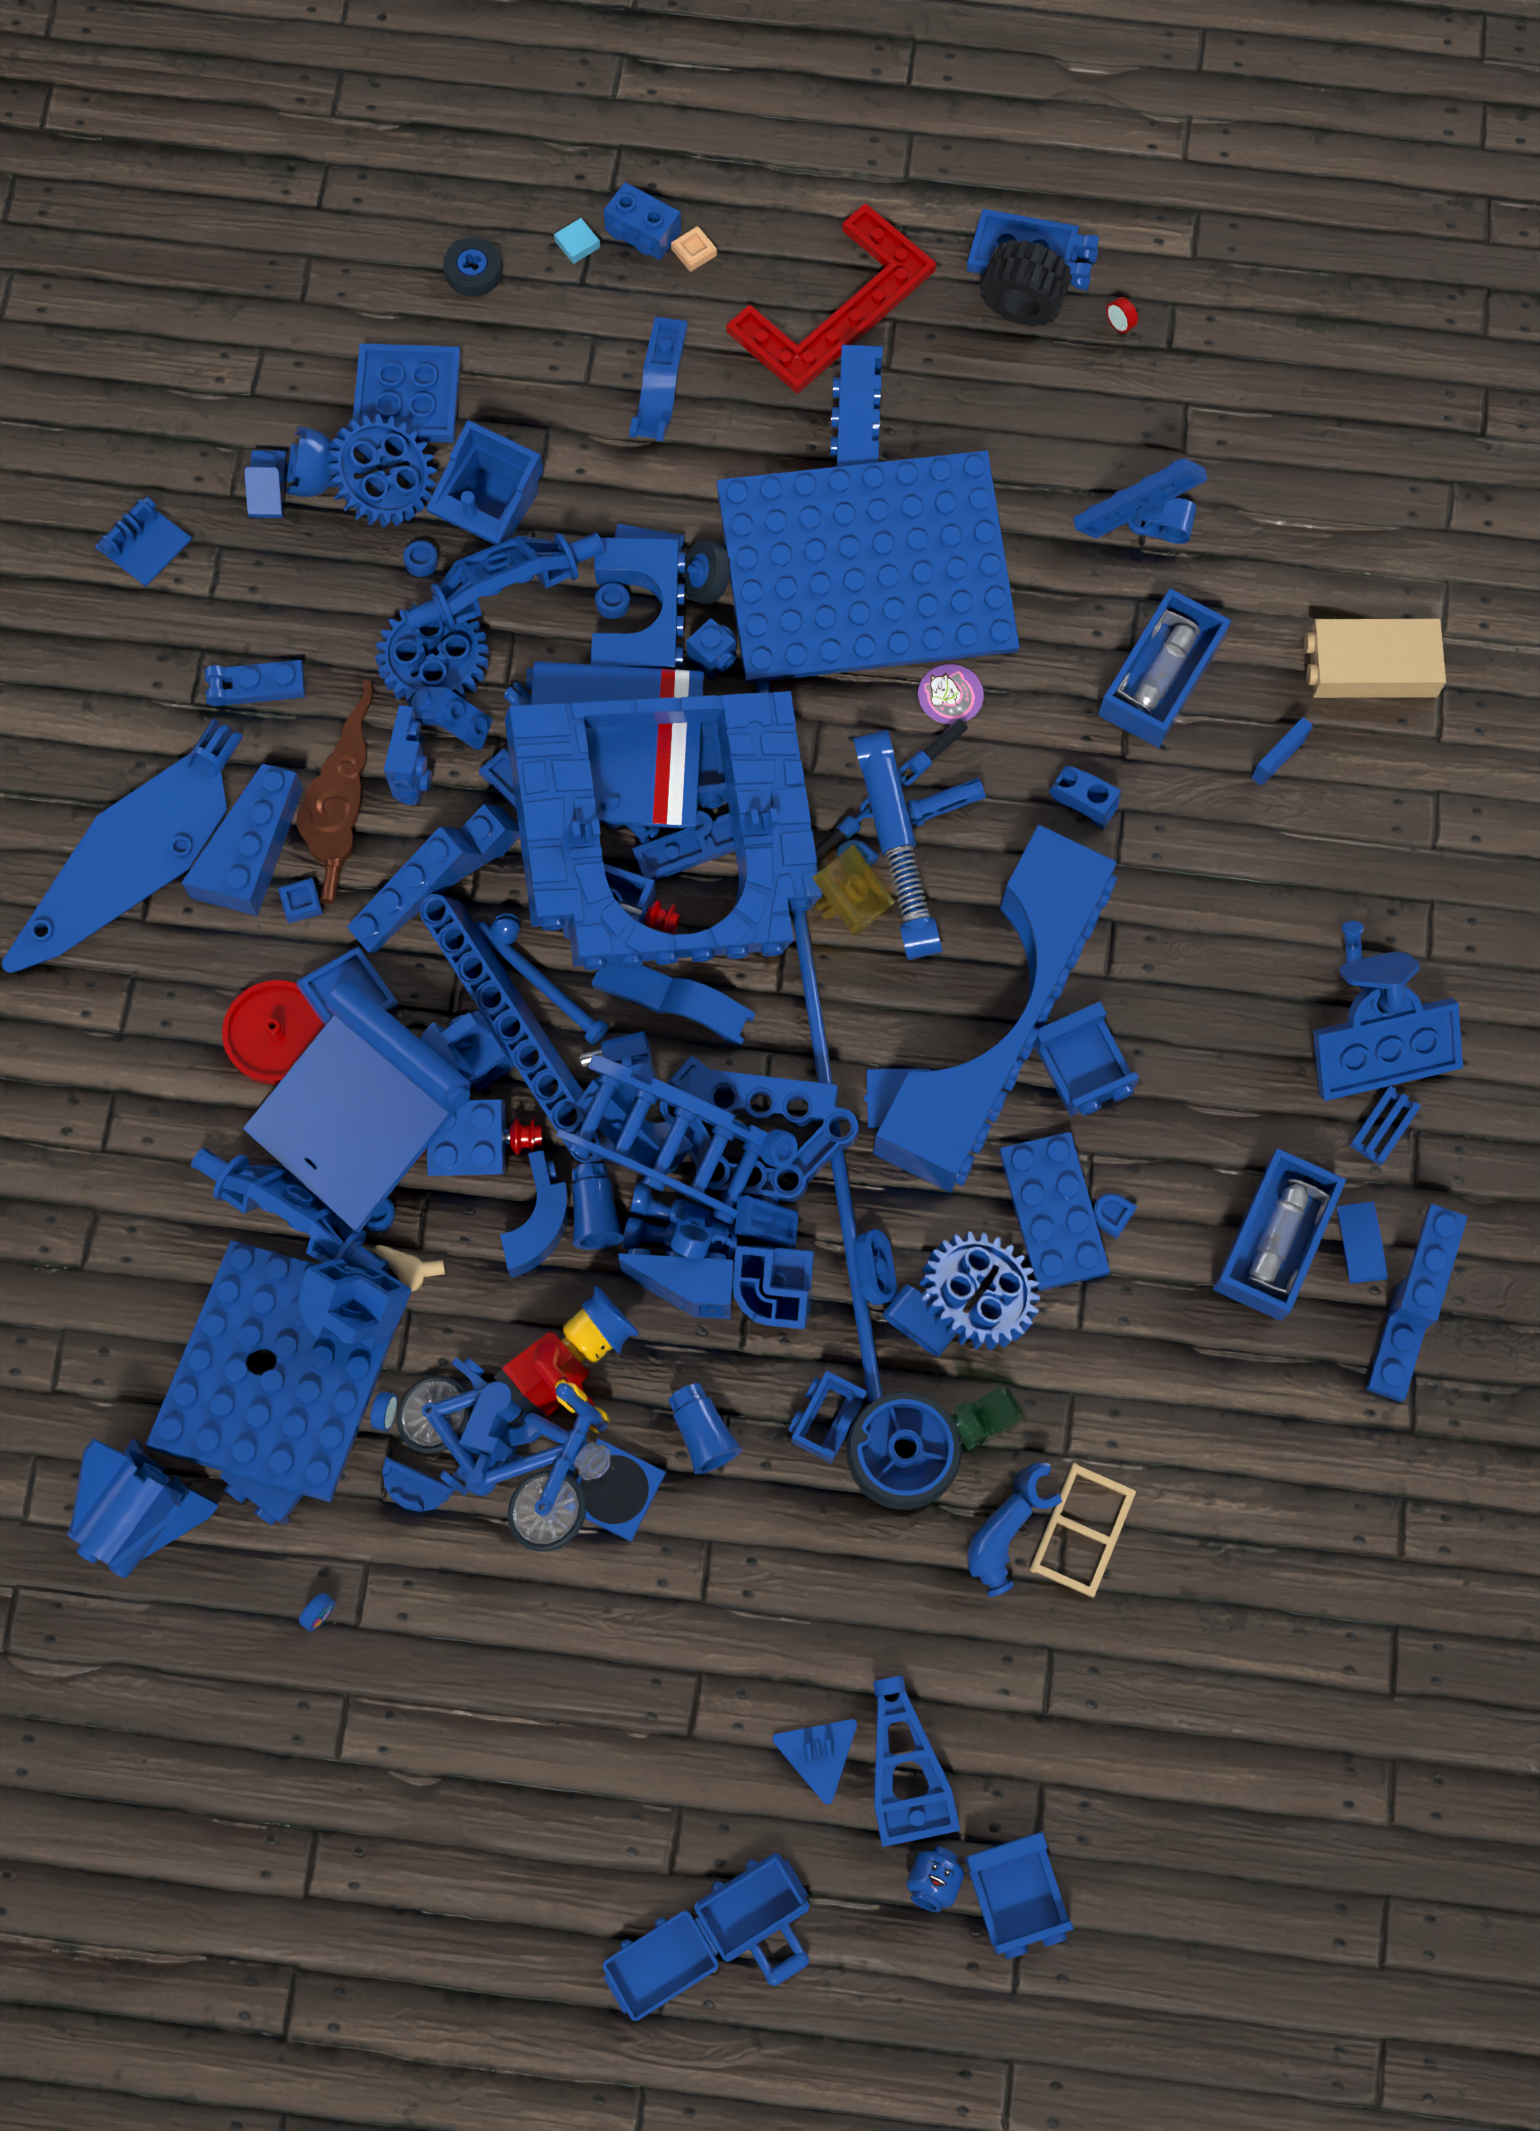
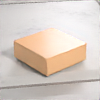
(694, 249)

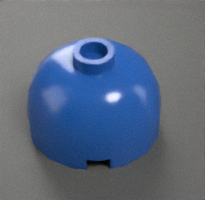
(308, 464)

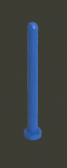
(593, 1029)

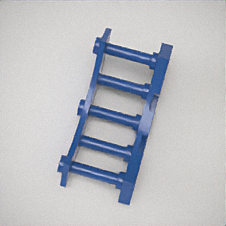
(687, 1110)

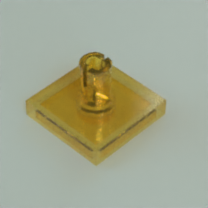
(851, 891)

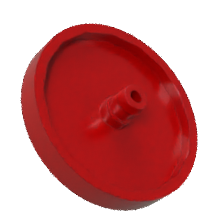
(269, 1030)

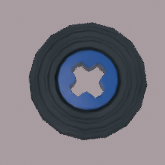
(464, 278)

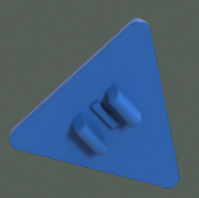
(819, 1754)

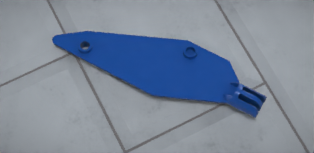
(131, 851)

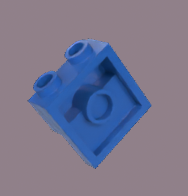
(405, 762)

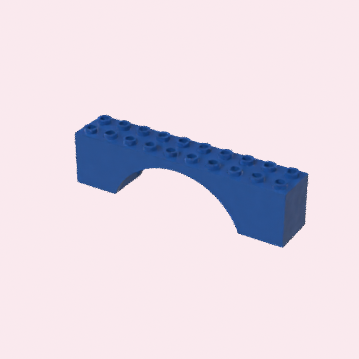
(947, 1111)

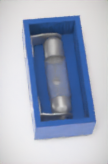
(1164, 668)
(1279, 1235)

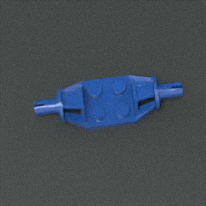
(499, 567)
(281, 1193)

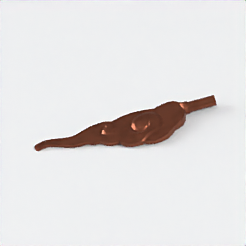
(335, 800)

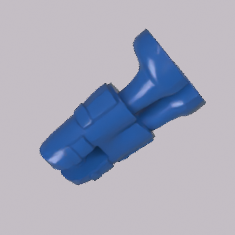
(646, 1206)

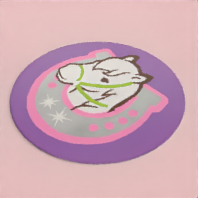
(950, 694)

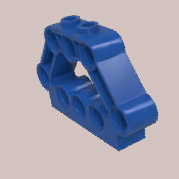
(809, 1159)

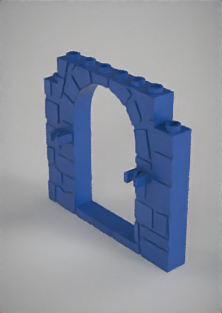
(563, 832)

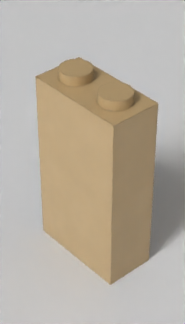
(1375, 658)

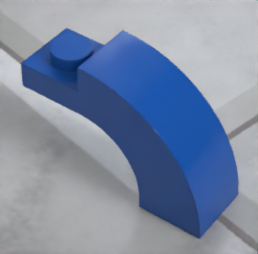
(542, 1232)

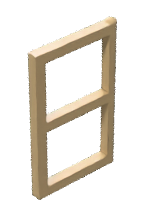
(1109, 1541)

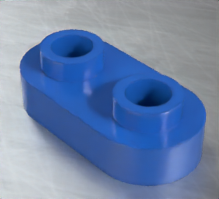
(876, 1267)

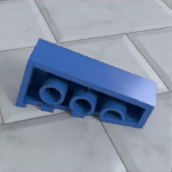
(858, 406)
(247, 845)

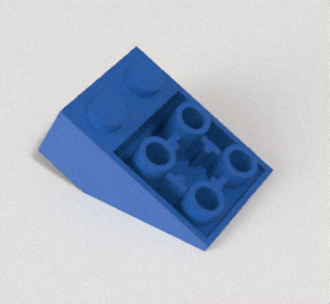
(693, 1285)

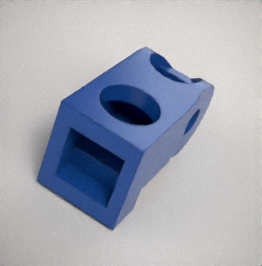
(1086, 795)

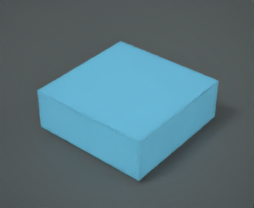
(577, 240)

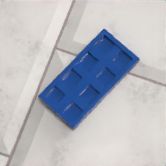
(1054, 1211)

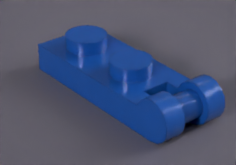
(255, 683)

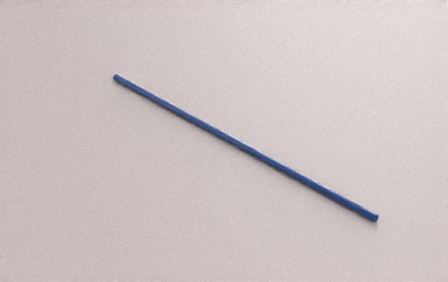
(838, 1162)

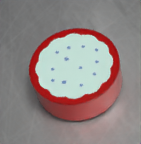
(1122, 314)

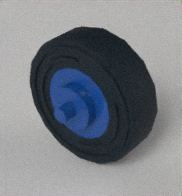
(706, 572)

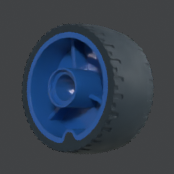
(897, 1480)

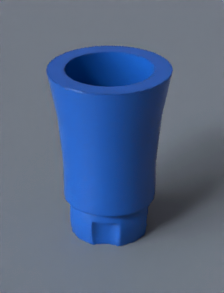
(594, 1208)
(702, 1429)

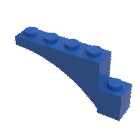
(433, 869)

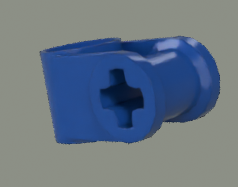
(1171, 525)

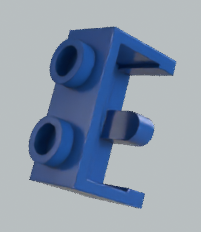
(817, 1393)

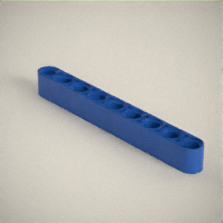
(509, 1010)

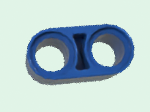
(909, 1316)

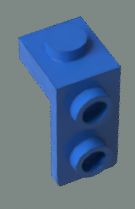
(452, 713)

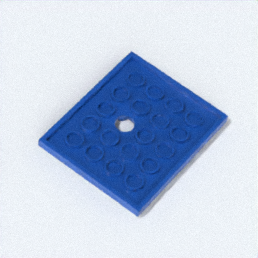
(273, 1427)

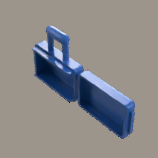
(728, 1923)

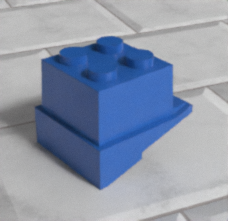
(487, 484)

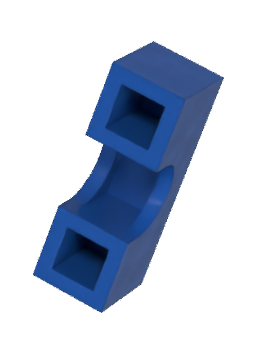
(650, 1135)

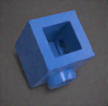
(712, 649)

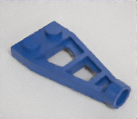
(917, 1816)

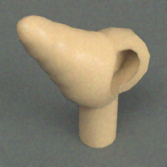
(409, 1268)

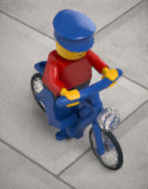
(511, 1412)

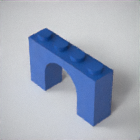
(655, 567)

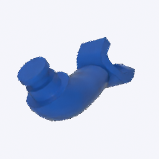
(990, 1544)

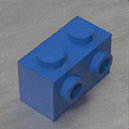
(642, 221)

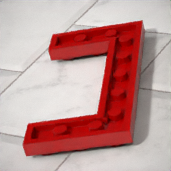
(800, 364)

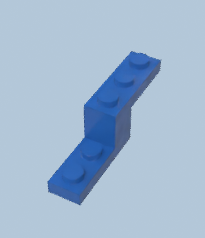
(1416, 1302)

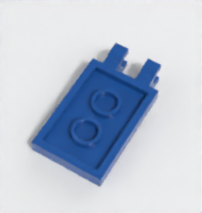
(1061, 238)

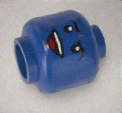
(935, 1879)

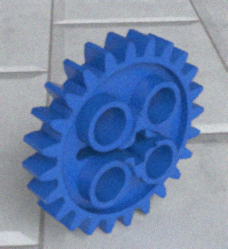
(370, 441)
(432, 657)
(1008, 1312)

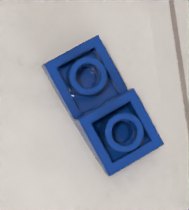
(1361, 1242)

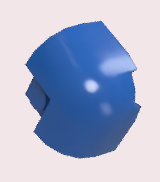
(470, 1049)
(774, 1284)
(351, 1302)

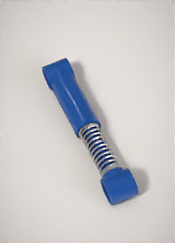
(897, 841)

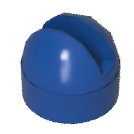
(505, 928)

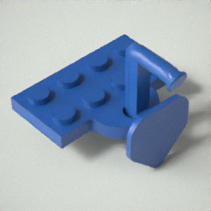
(1389, 1041)

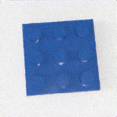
(411, 385)

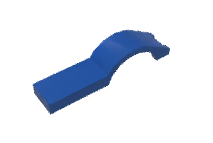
(660, 379)
(676, 996)

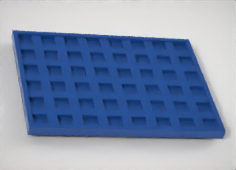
(867, 566)

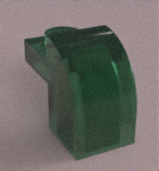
(987, 1417)

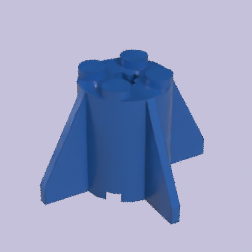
(130, 1507)

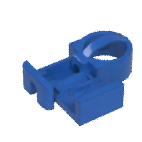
(694, 1234)

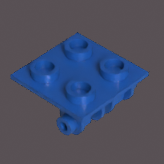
(143, 542)

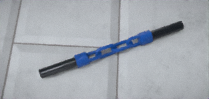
(917, 764)

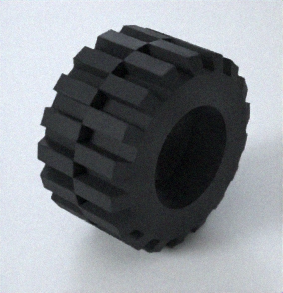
(1025, 283)

